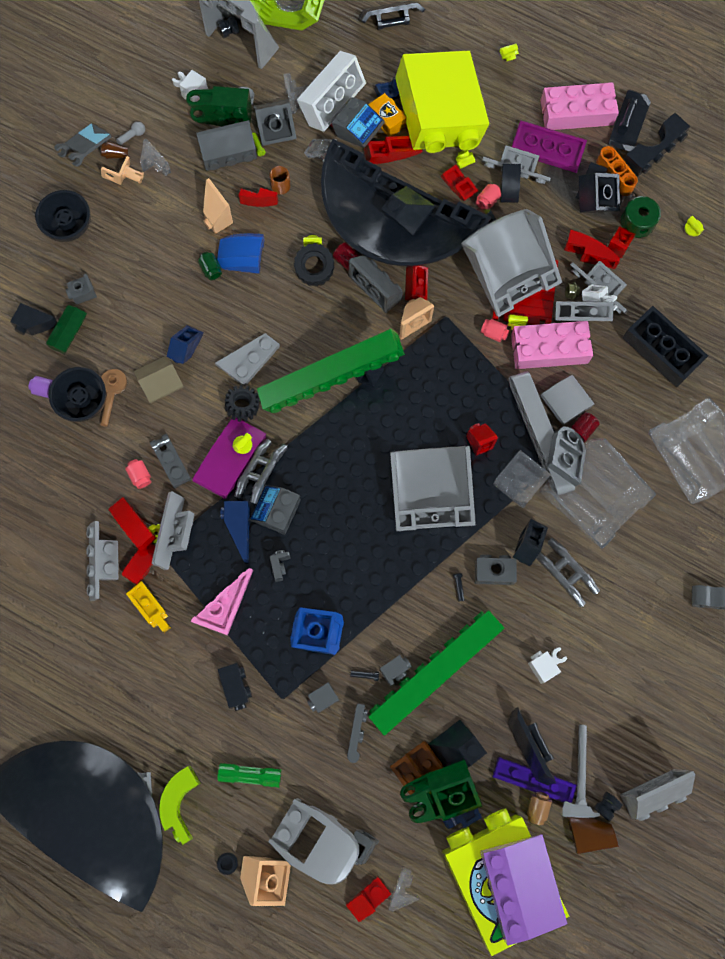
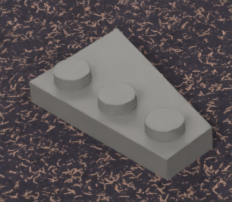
(249, 359)

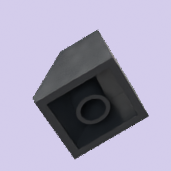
(599, 193)

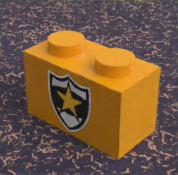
(393, 117)

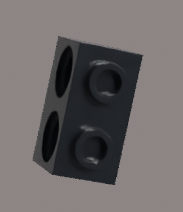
(530, 542)

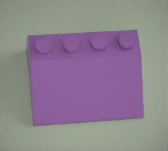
(523, 889)

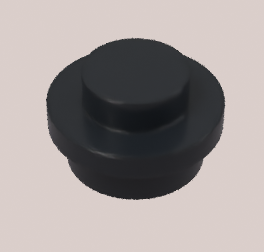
(227, 863)

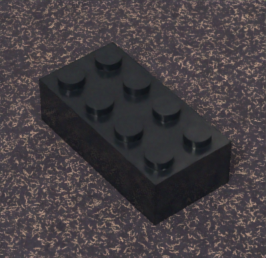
(664, 346)

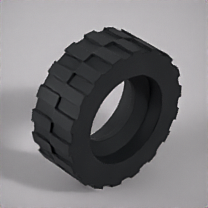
(310, 251)

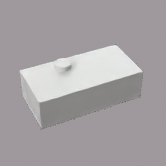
(331, 90)

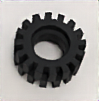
(244, 394)

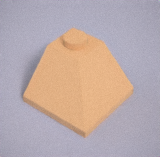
(215, 209)
(415, 316)
(265, 880)

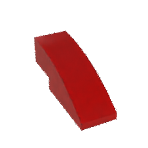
(390, 150)
(590, 250)
(132, 524)

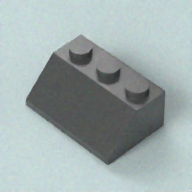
(227, 145)
(375, 282)

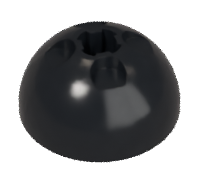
(63, 215)
(73, 387)

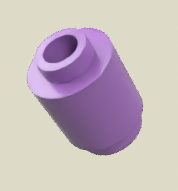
(40, 386)

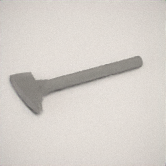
(580, 808)

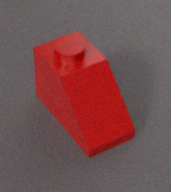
(481, 438)

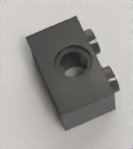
(507, 573)

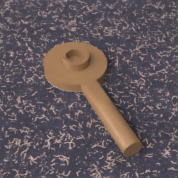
(115, 383)

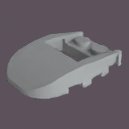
(332, 854)

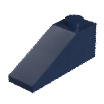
(236, 517)

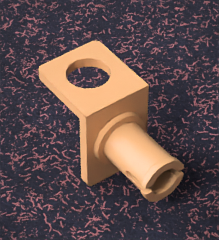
(125, 172)

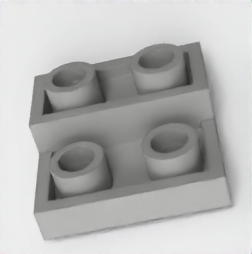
(567, 399)

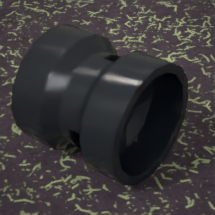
(228, 27)
(608, 806)

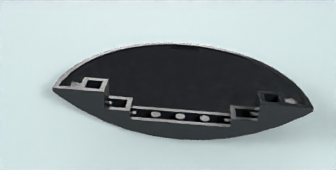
(354, 202)
(87, 816)

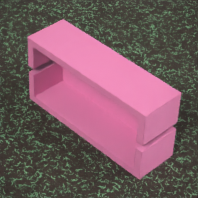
(579, 106)
(551, 345)

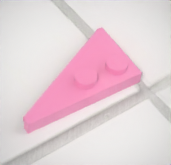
(222, 610)

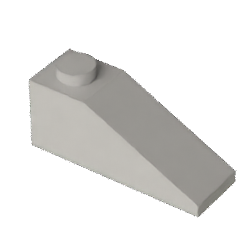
(584, 311)

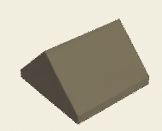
(158, 379)

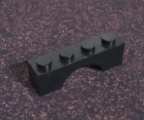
(671, 132)

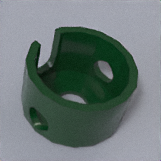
(634, 222)

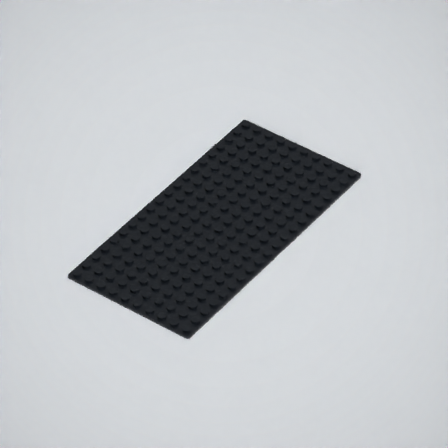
(345, 525)

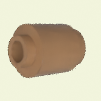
(539, 808)

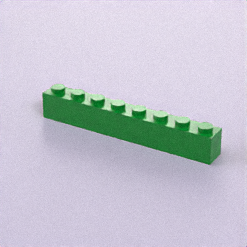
(331, 371)
(434, 674)

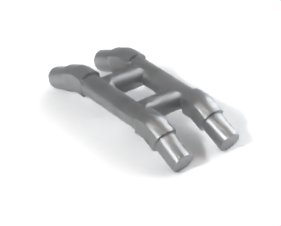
(260, 479)
(579, 572)

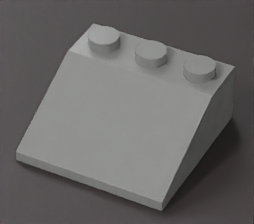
(658, 793)

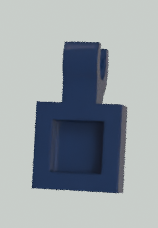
(465, 819)

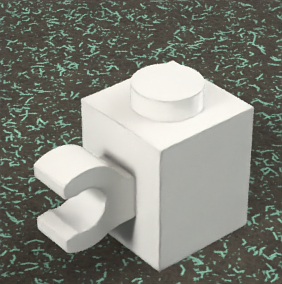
(189, 83)
(598, 293)
(546, 666)

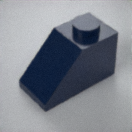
(184, 344)

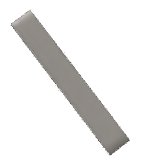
(537, 426)

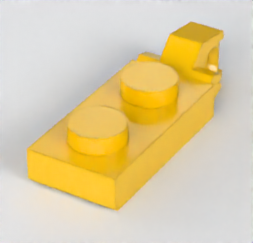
(148, 606)

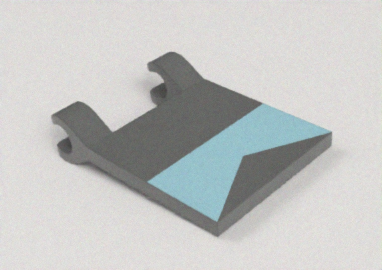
(83, 143)

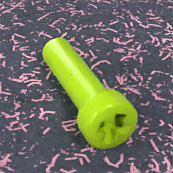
(260, 151)

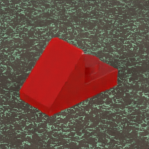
(621, 241)
(368, 899)

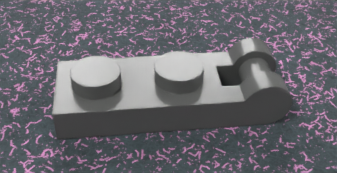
(170, 461)
(357, 734)

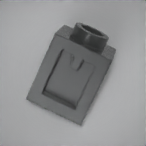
(278, 568)

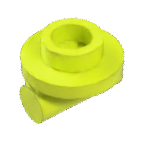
(509, 52)
(464, 159)
(693, 227)
(312, 239)
(515, 320)
(242, 444)

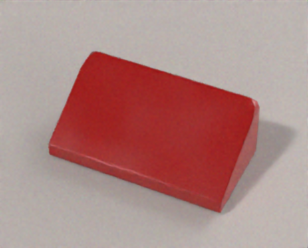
(416, 282)

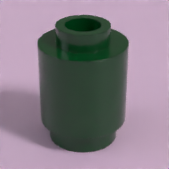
(209, 265)

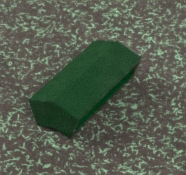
(66, 329)

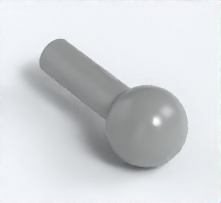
(136, 129)

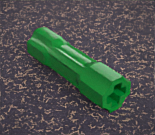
(251, 775)

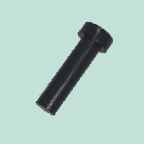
(459, 587)
(368, 675)

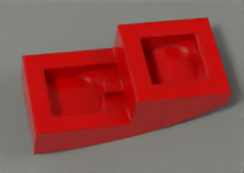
(458, 183)
(261, 199)
(139, 565)

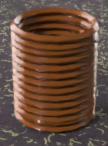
(276, 173)

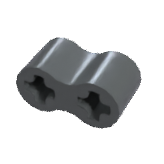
(708, 597)

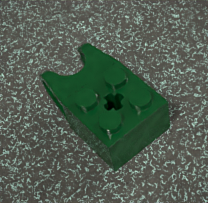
(221, 105)
(442, 793)

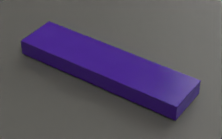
(523, 777)

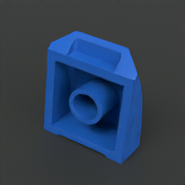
(241, 252)
(317, 630)

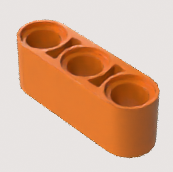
(616, 163)

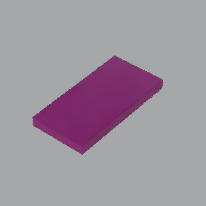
(551, 146)

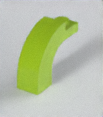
(171, 801)

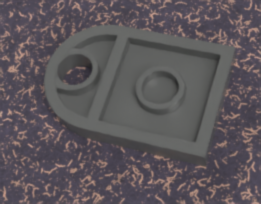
(567, 455)

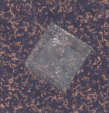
(521, 479)

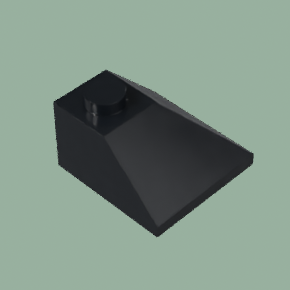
(408, 209)
(457, 745)

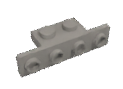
(515, 156)
(603, 276)
(173, 531)
(102, 560)

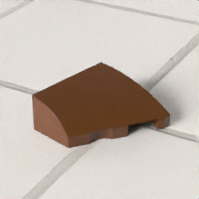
(591, 834)

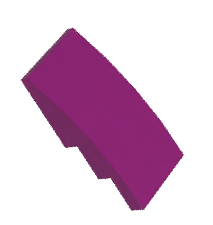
(223, 464)

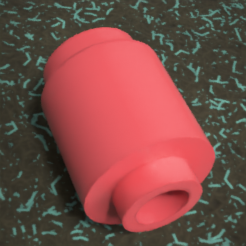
(488, 196)
(495, 330)
(138, 473)

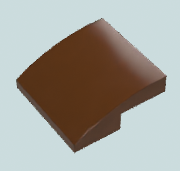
(416, 764)

